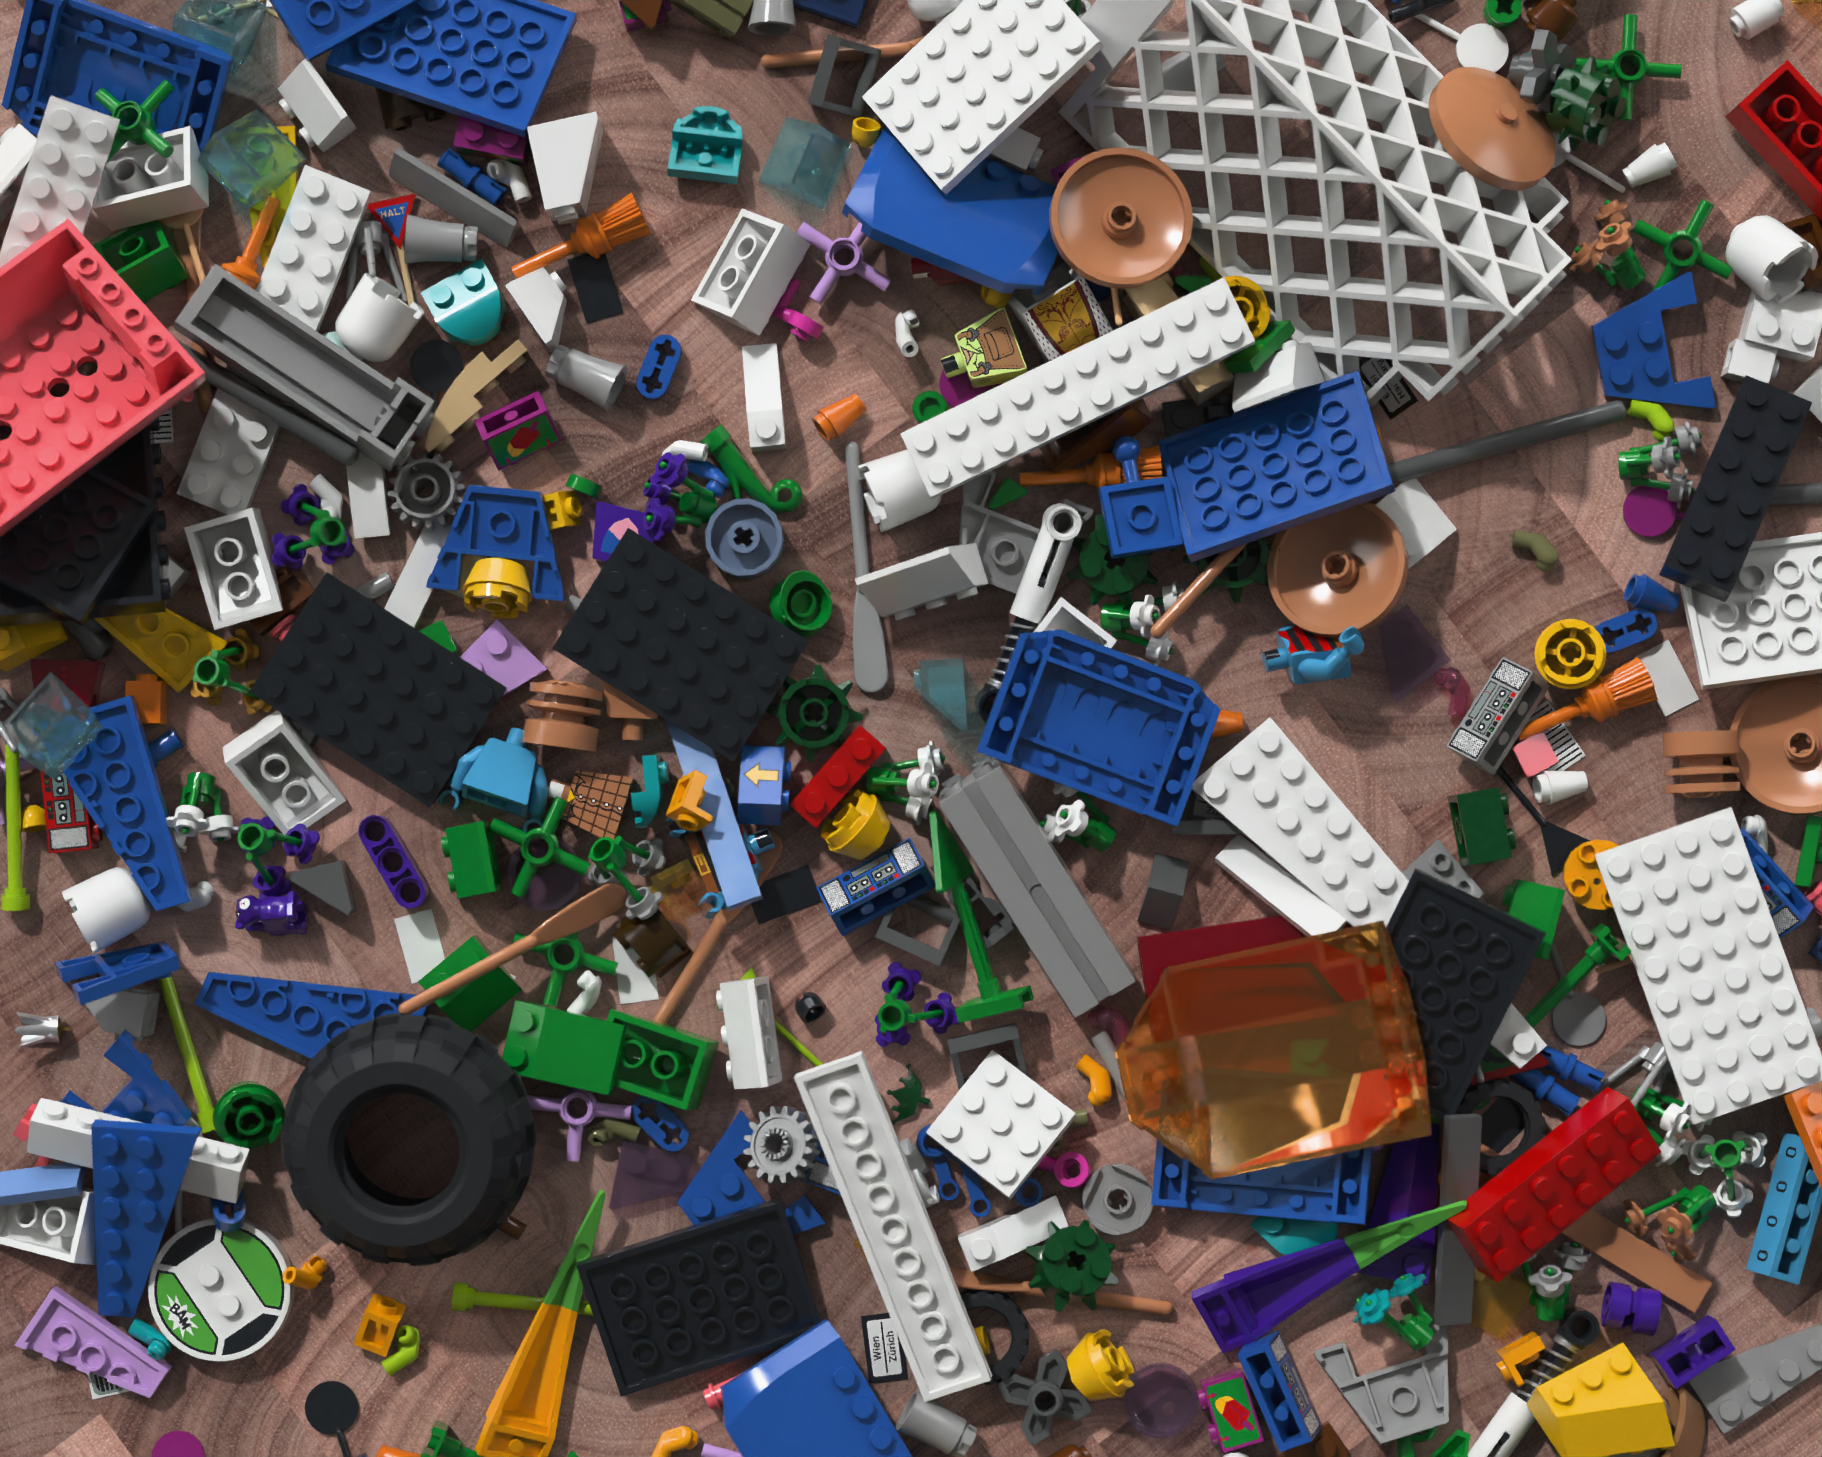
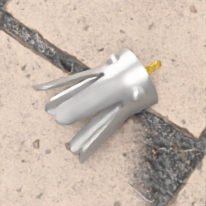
(40, 1029)

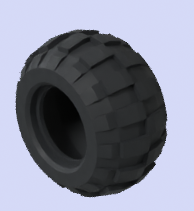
(456, 1074)

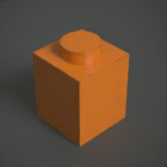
(149, 698)

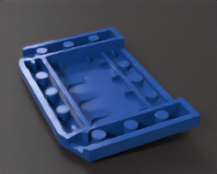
(82, 47)
(984, 229)
(1100, 723)
(1312, 1189)
(808, 1404)

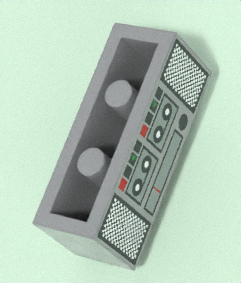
(1498, 715)

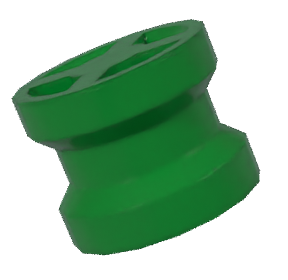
(1497, 14)

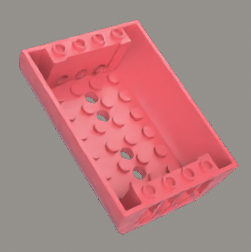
(55, 314)

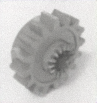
(413, 479)
(799, 1147)

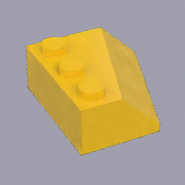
(1602, 1408)

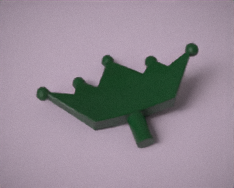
(907, 1096)

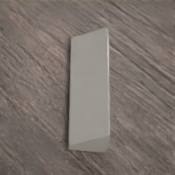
(453, 198)

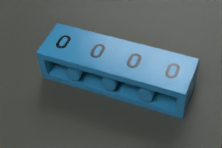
(1787, 1215)

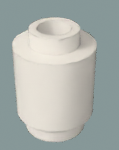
(1755, 17)

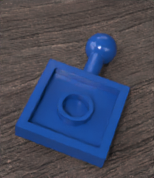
(1138, 513)

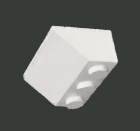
(14, 158)
(147, 187)
(751, 271)
(924, 581)
(749, 1033)

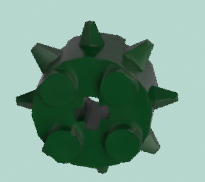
(1585, 104)
(1245, 570)
(1099, 577)
(817, 692)
(1067, 1284)

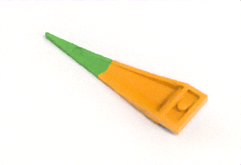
(529, 1398)

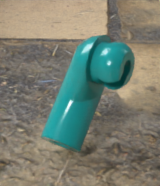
(157, 1342)

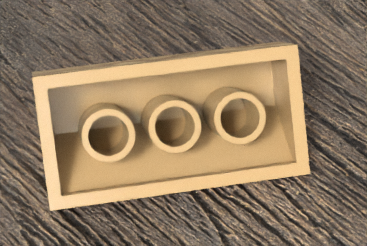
(1150, 297)

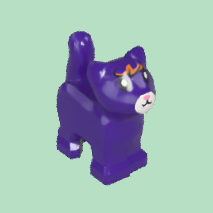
(272, 914)

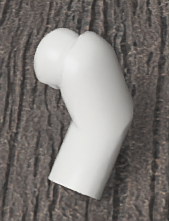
(330, 497)
(1757, 828)
(201, 897)
(590, 994)

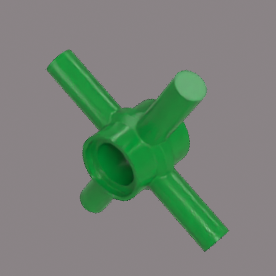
(1642, 67)
(144, 128)
(1690, 234)
(533, 861)
(560, 970)

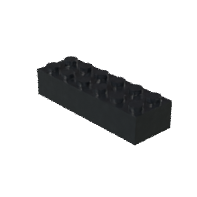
(1735, 488)

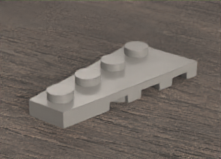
(1753, 1379)

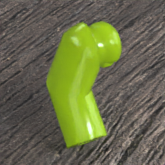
(1655, 414)
(406, 1352)

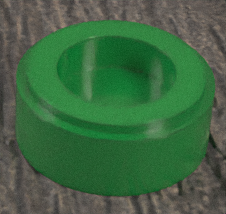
(928, 405)
(584, 486)

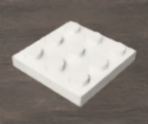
(1001, 1124)

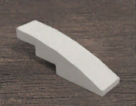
(368, 498)

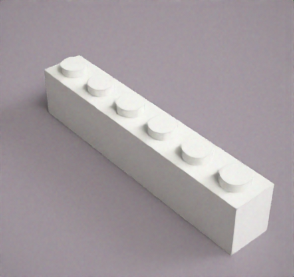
(65, 1135)

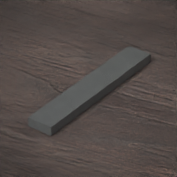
(1458, 1182)

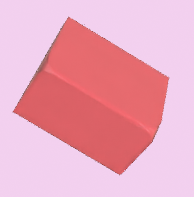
(1535, 754)

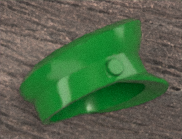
(801, 603)

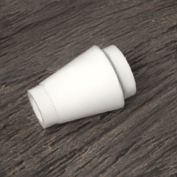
(1650, 166)
(1558, 785)

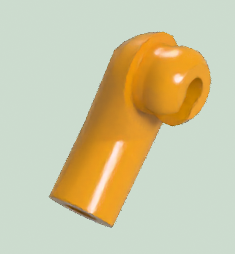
(1099, 1079)
(308, 1275)
(674, 1440)

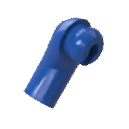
(717, 480)

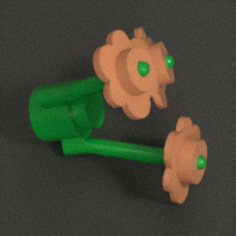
(1675, 1226)

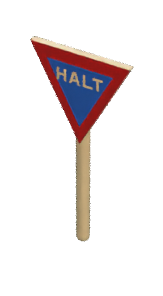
(393, 217)

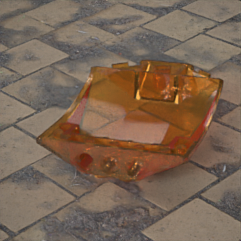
(1279, 1054)

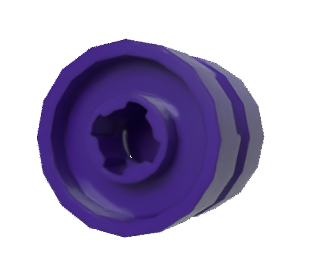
(1631, 1308)

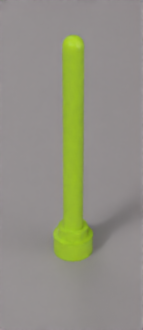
(15, 894)
(189, 1056)
(467, 1297)

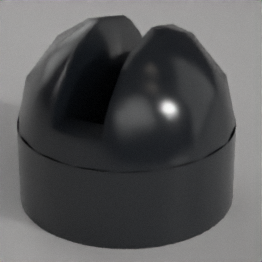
(810, 1007)

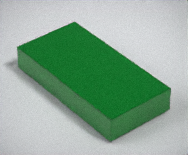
(1265, 346)

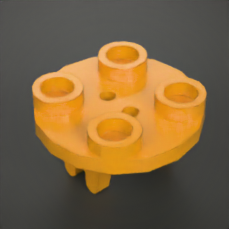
(1581, 871)

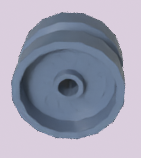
(740, 518)

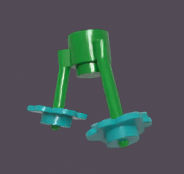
(1411, 1329)

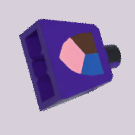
(610, 526)

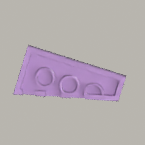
(503, 657)
(80, 1337)

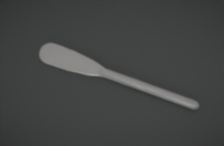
(868, 637)

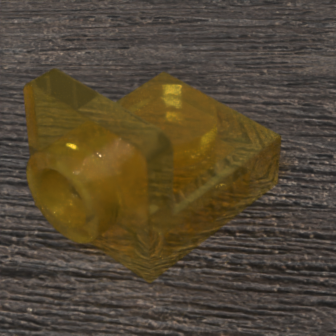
(676, 876)

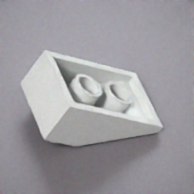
(235, 567)
(282, 773)
(53, 1227)

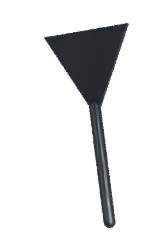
(1557, 840)

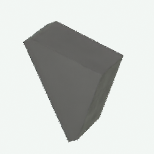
(328, 883)
(1163, 891)

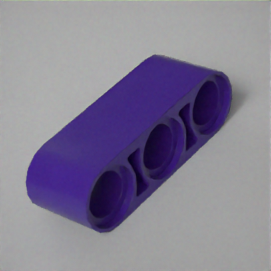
(381, 849)

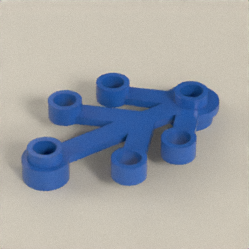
(972, 1180)

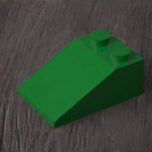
(564, 1047)
(663, 1061)

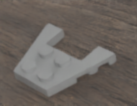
(1001, 540)
(1399, 1397)

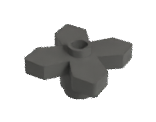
(1540, 70)
(1039, 1415)

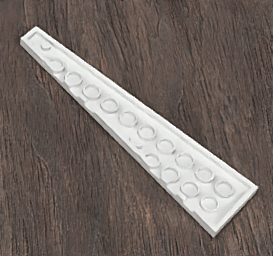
(1306, 828)

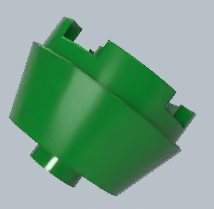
(248, 1115)

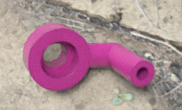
(801, 325)
(1061, 1167)

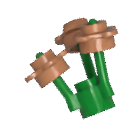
(1615, 241)

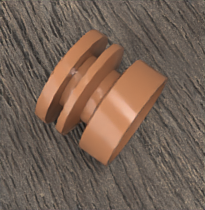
(563, 716)
(1701, 762)

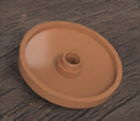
(1491, 129)
(1120, 218)
(1339, 570)
(1782, 745)

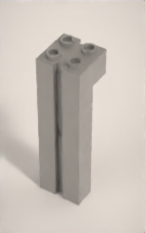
(305, 369)
(1035, 885)

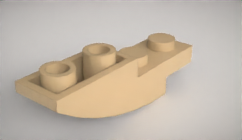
(459, 404)

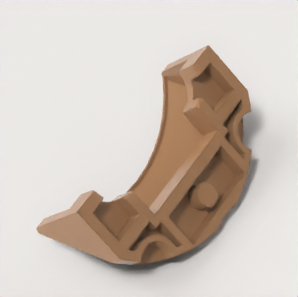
(1689, 1421)

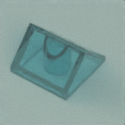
(805, 161)

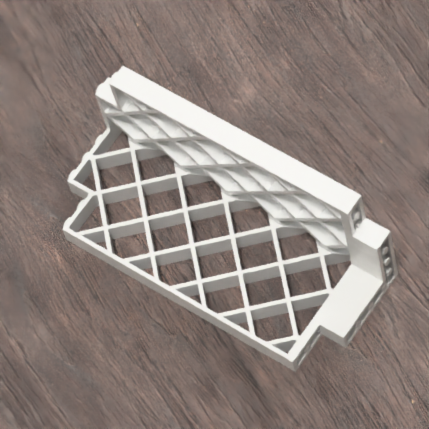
(1343, 152)

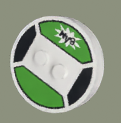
(220, 1290)

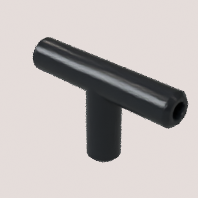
(1414, 8)

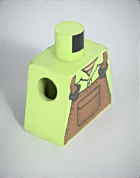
(986, 352)

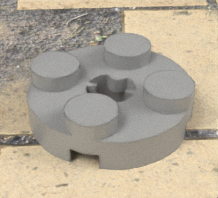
(1136, 1191)

